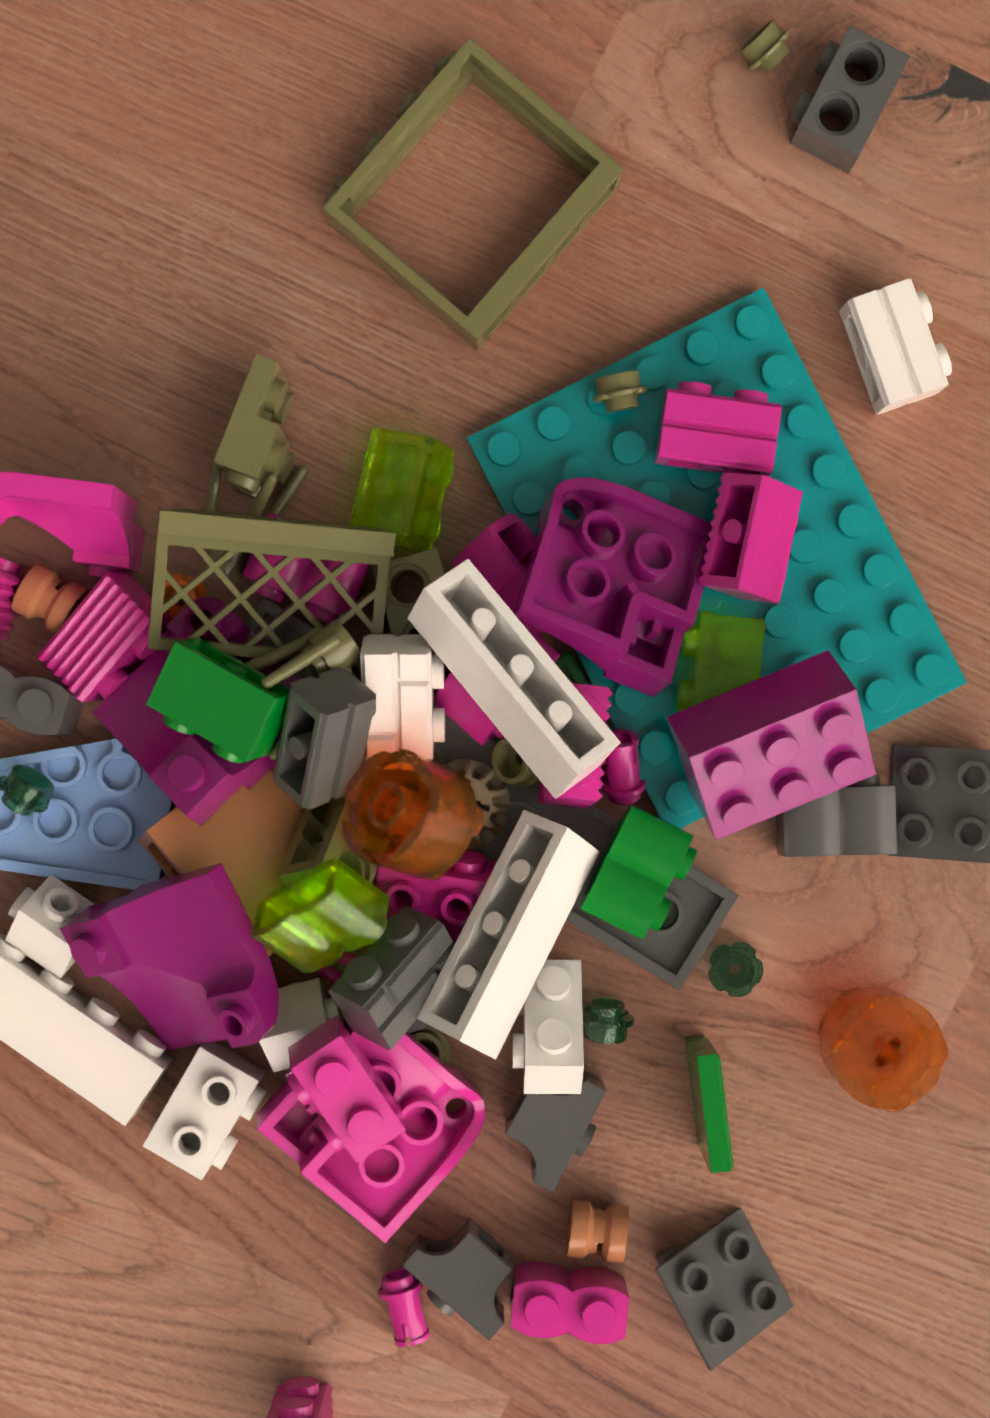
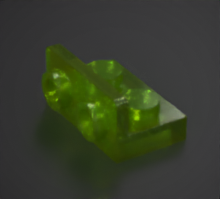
(404, 487)
(722, 654)

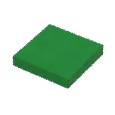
(709, 1104)

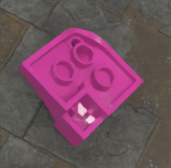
(82, 514)
(405, 1171)

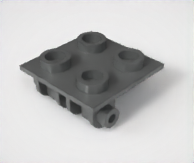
(942, 803)
(723, 1287)

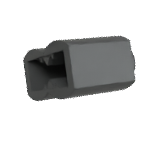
(37, 703)
(845, 822)

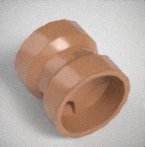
(47, 598)
(597, 1231)

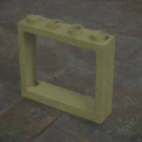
(416, 118)

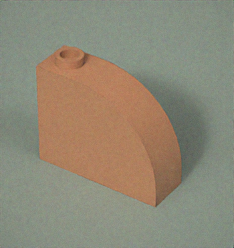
(244, 834)

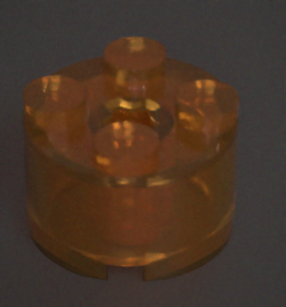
(410, 814)
(908, 1064)

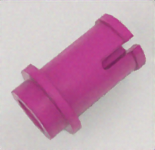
(622, 770)
(404, 1306)

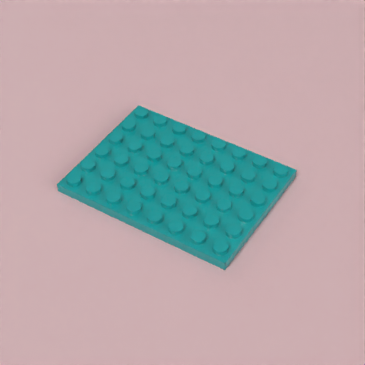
(843, 572)

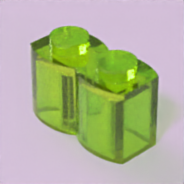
(321, 916)

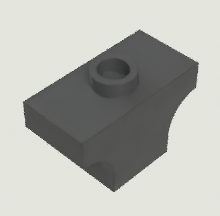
(555, 1127)
(463, 1275)

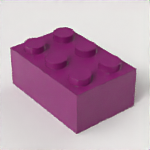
(773, 744)

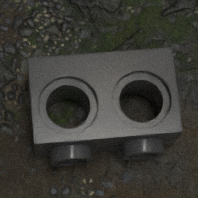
(851, 101)

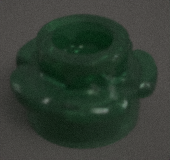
(26, 790)
(750, 969)
(606, 1021)

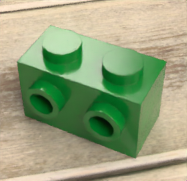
(219, 700)

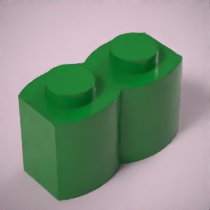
(637, 871)

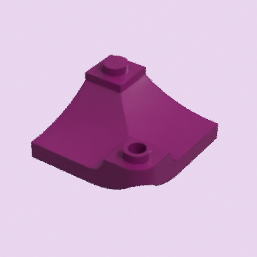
(616, 579)
(179, 762)
(182, 959)

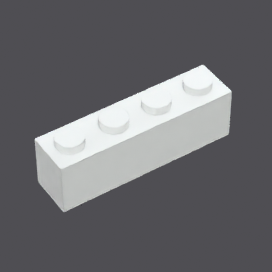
(512, 678)
(509, 933)
(77, 1037)

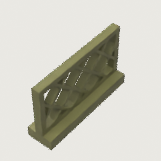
(271, 537)

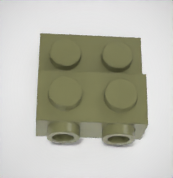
(253, 440)

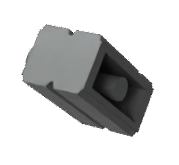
(323, 736)
(393, 977)

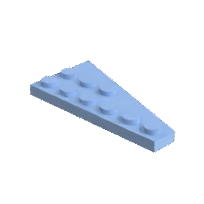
(92, 820)

